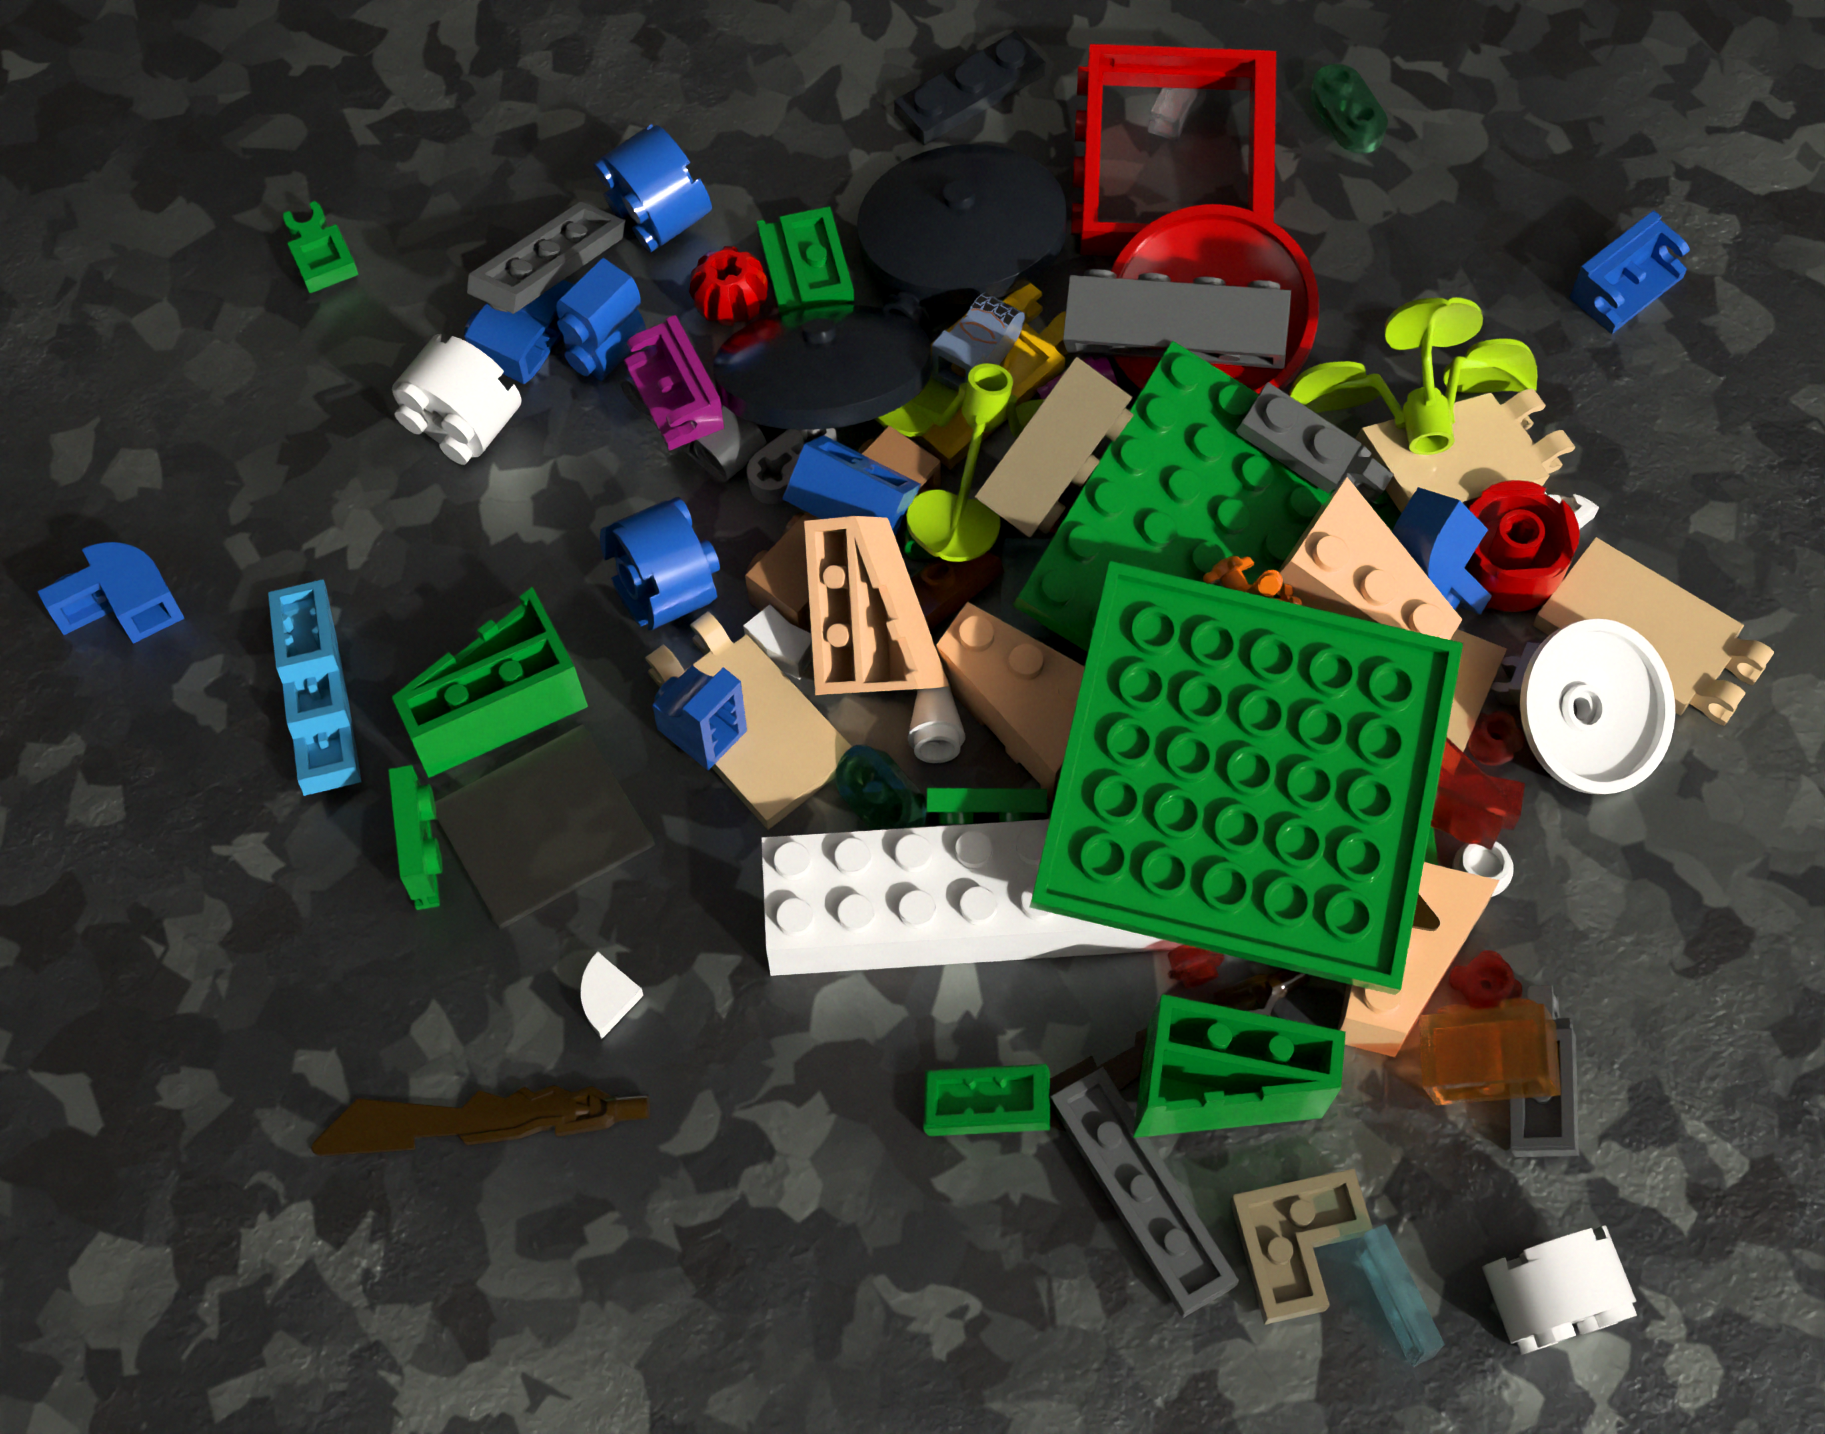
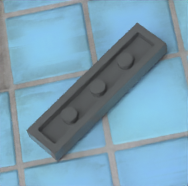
(545, 257)
(1143, 1193)

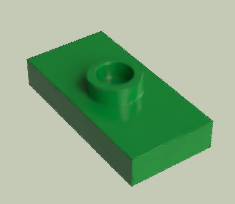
(987, 1100)

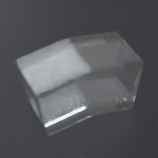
(1174, 109)

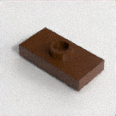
(949, 584)

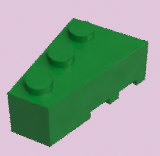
(491, 690)
(1232, 1069)

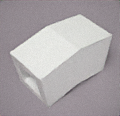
(781, 641)

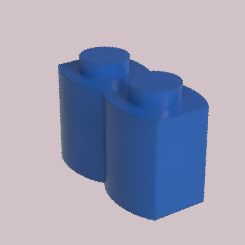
(600, 319)
(520, 339)

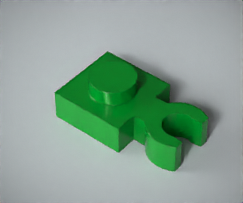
(319, 250)

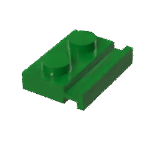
(805, 260)
(959, 804)
(416, 849)

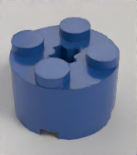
(652, 186)
(660, 563)

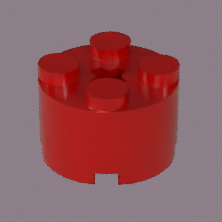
(1525, 544)

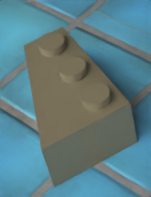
(1056, 449)

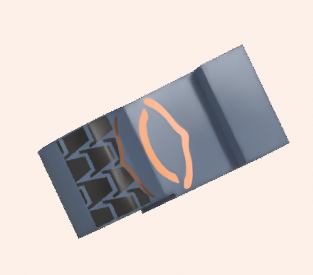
(977, 339)

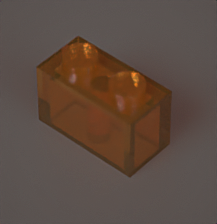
(1489, 1053)

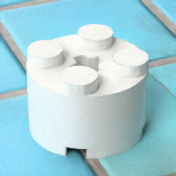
(454, 398)
(1558, 1286)

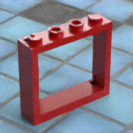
(1169, 69)

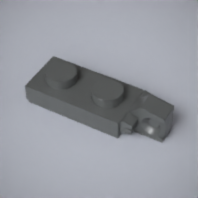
(1311, 445)
(1549, 1123)

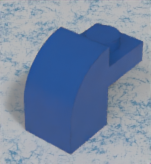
(1441, 540)
(116, 581)

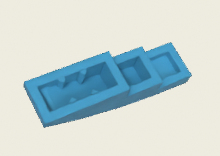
(313, 687)

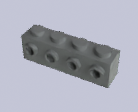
(1203, 316)

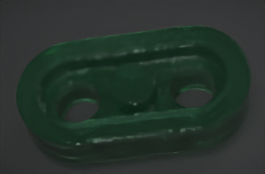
(1341, 100)
(885, 801)

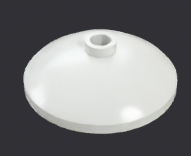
(1620, 702)

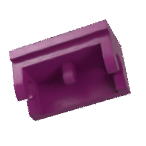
(674, 384)

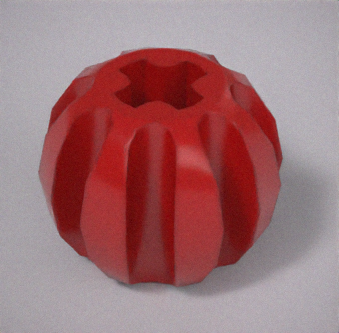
(728, 286)

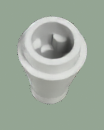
(935, 726)

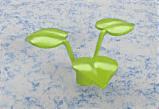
(1427, 414)
(938, 519)

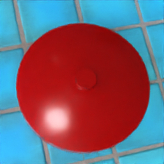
(1238, 249)

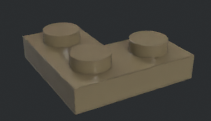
(1283, 1227)

